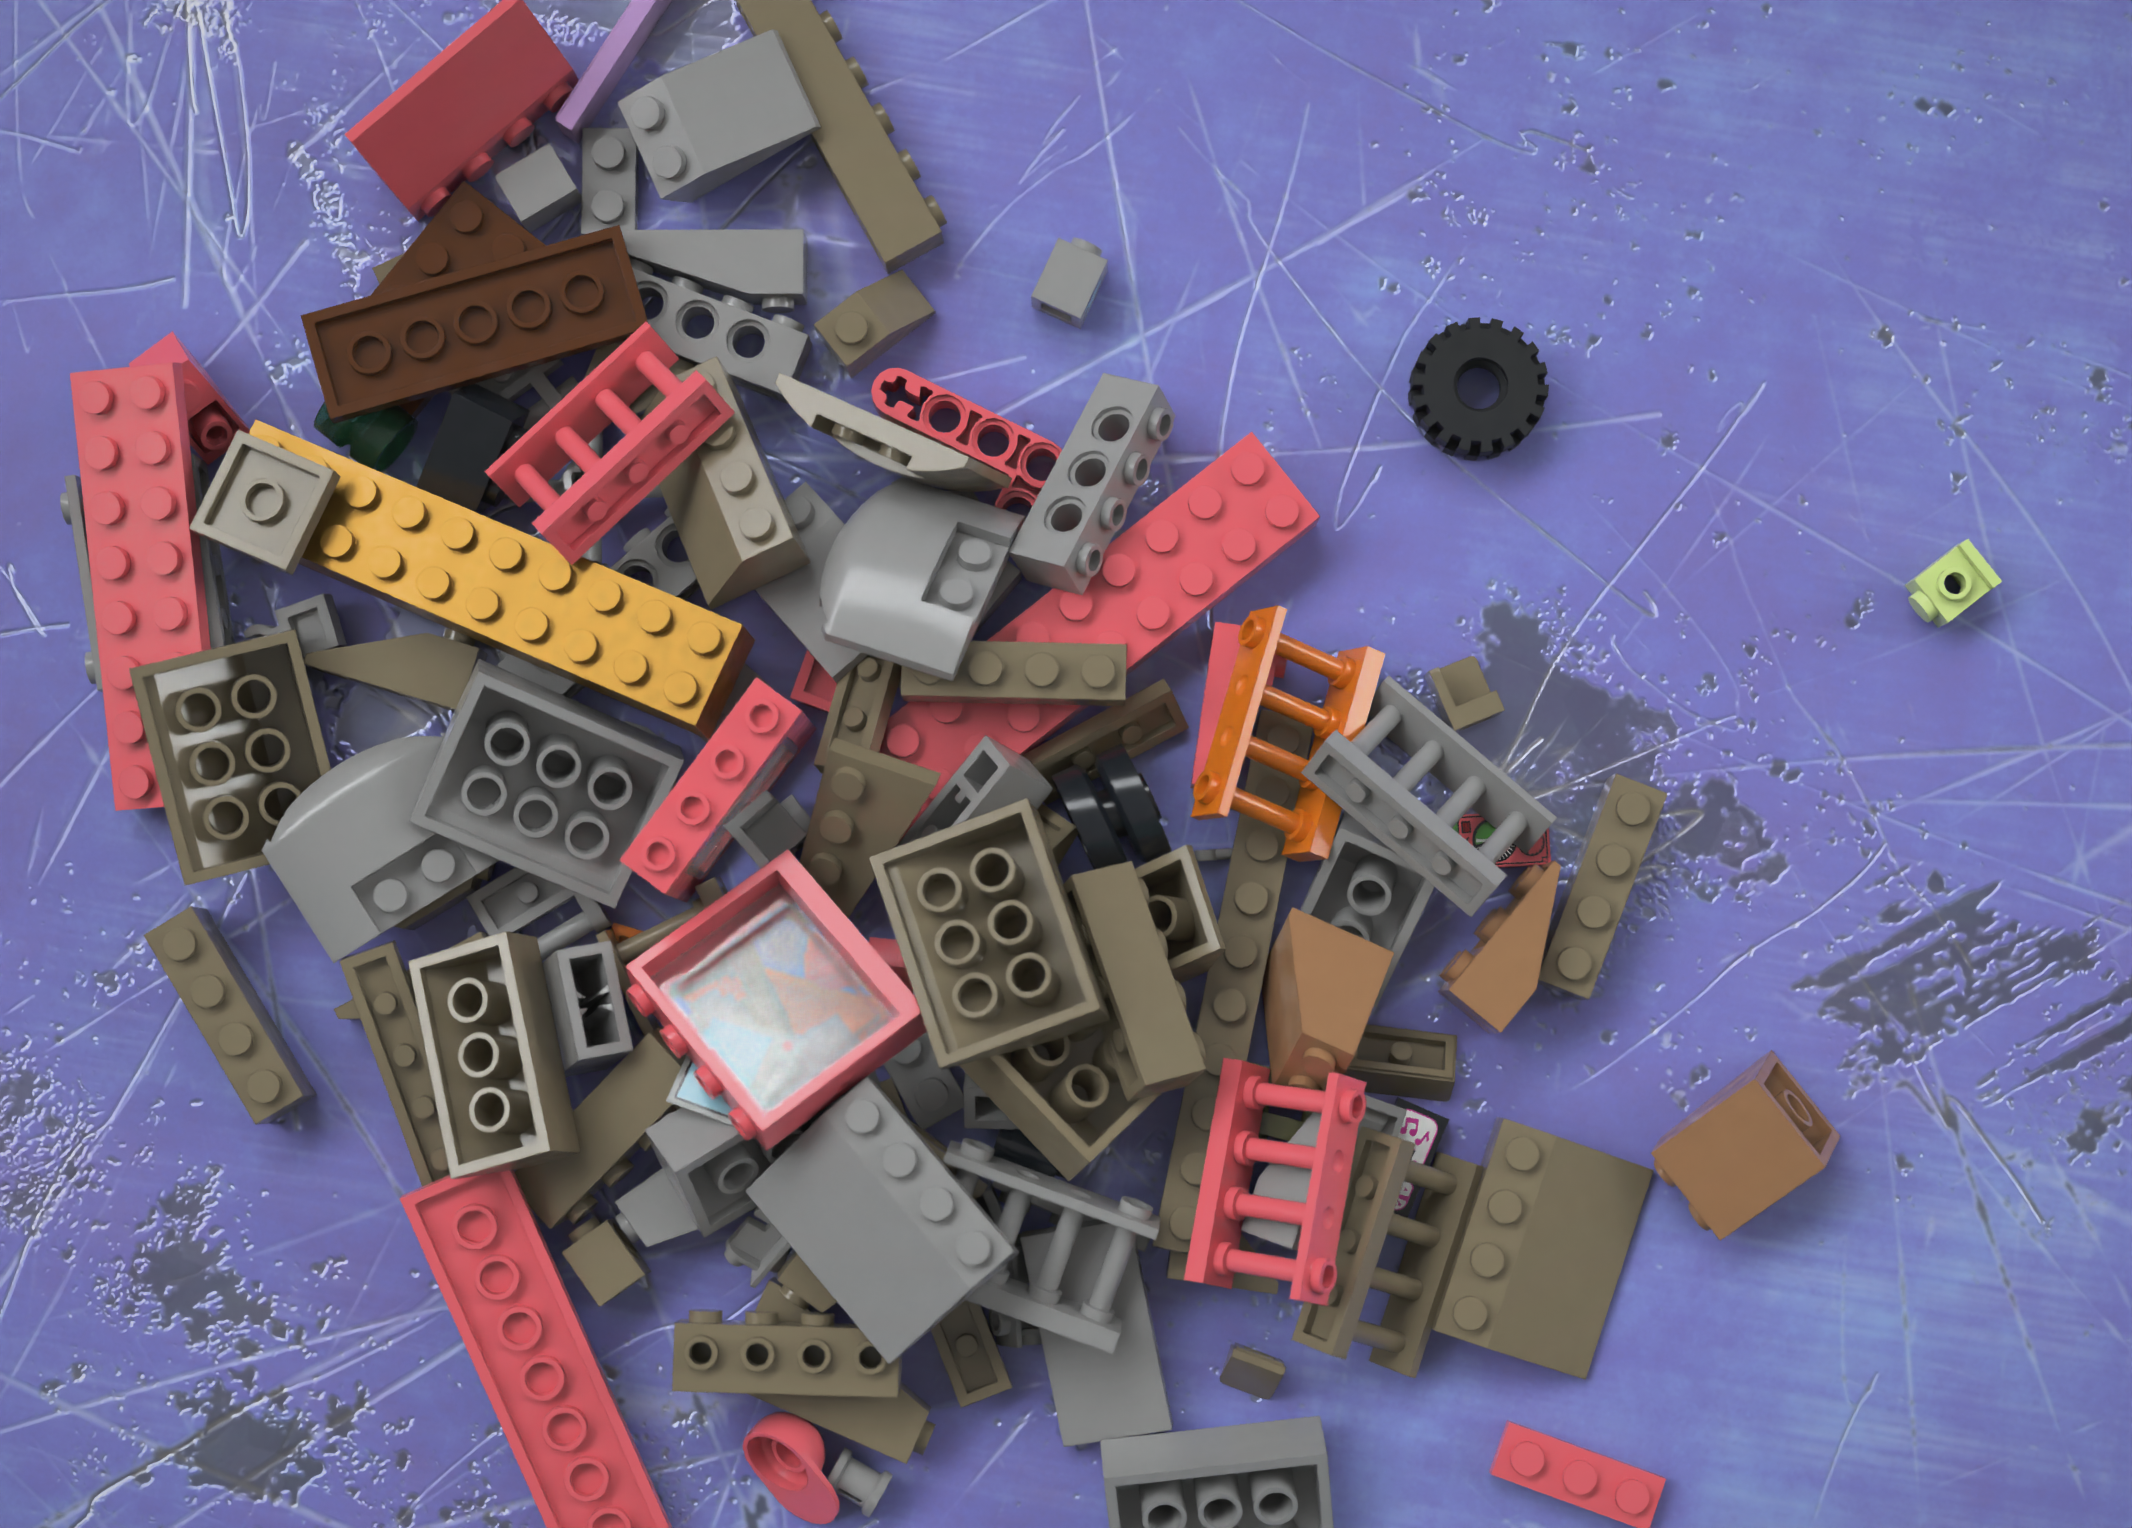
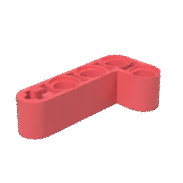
(973, 425)

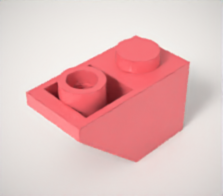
(209, 413)

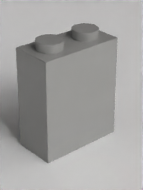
(587, 1007)

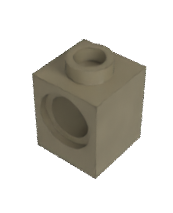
(604, 1259)

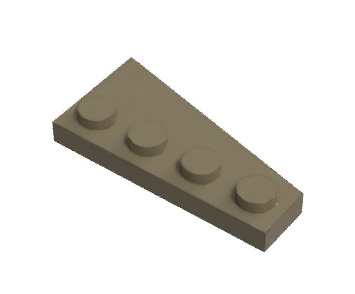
(858, 813)

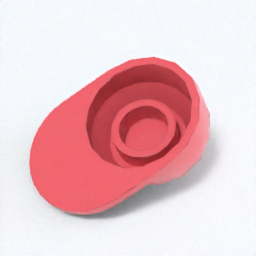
(789, 1461)

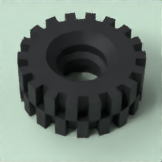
(1470, 429)

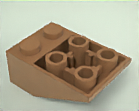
(1507, 961)

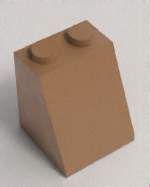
(1318, 998)
(1746, 1147)

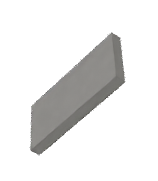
(1092, 1389)

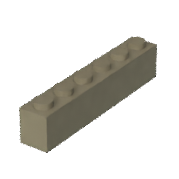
(853, 133)

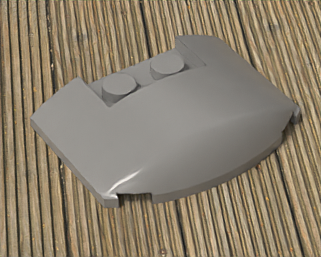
(915, 575)
(355, 854)

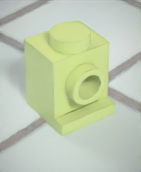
(1967, 568)

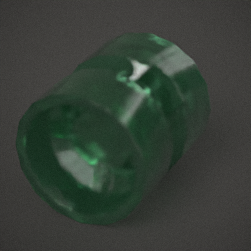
(373, 438)

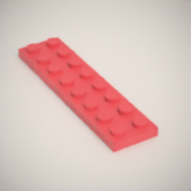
(139, 546)
(532, 1353)

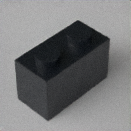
(470, 439)

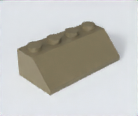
(730, 504)
(494, 1055)

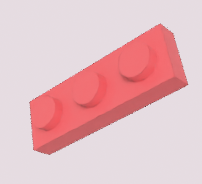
(1577, 1475)

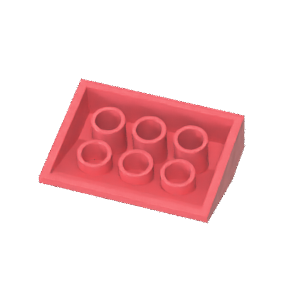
(464, 108)

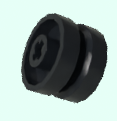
(1117, 811)

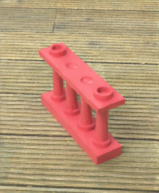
(632, 466)
(1228, 1171)

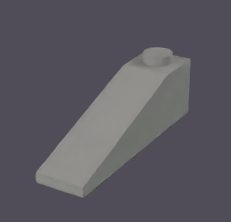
(748, 264)

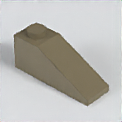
(412, 666)

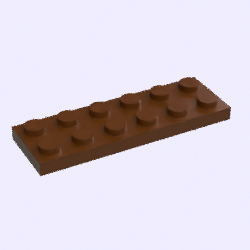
(474, 324)

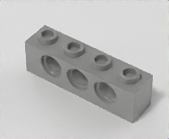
(784, 347)
(1092, 484)

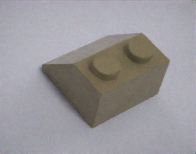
(1183, 912)

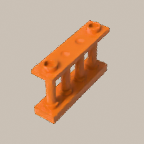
(1346, 708)

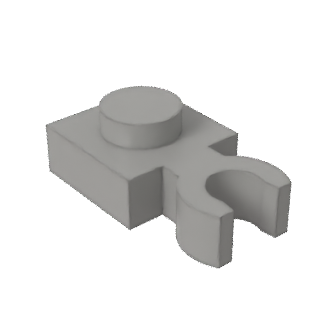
(314, 622)

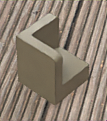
(1463, 694)

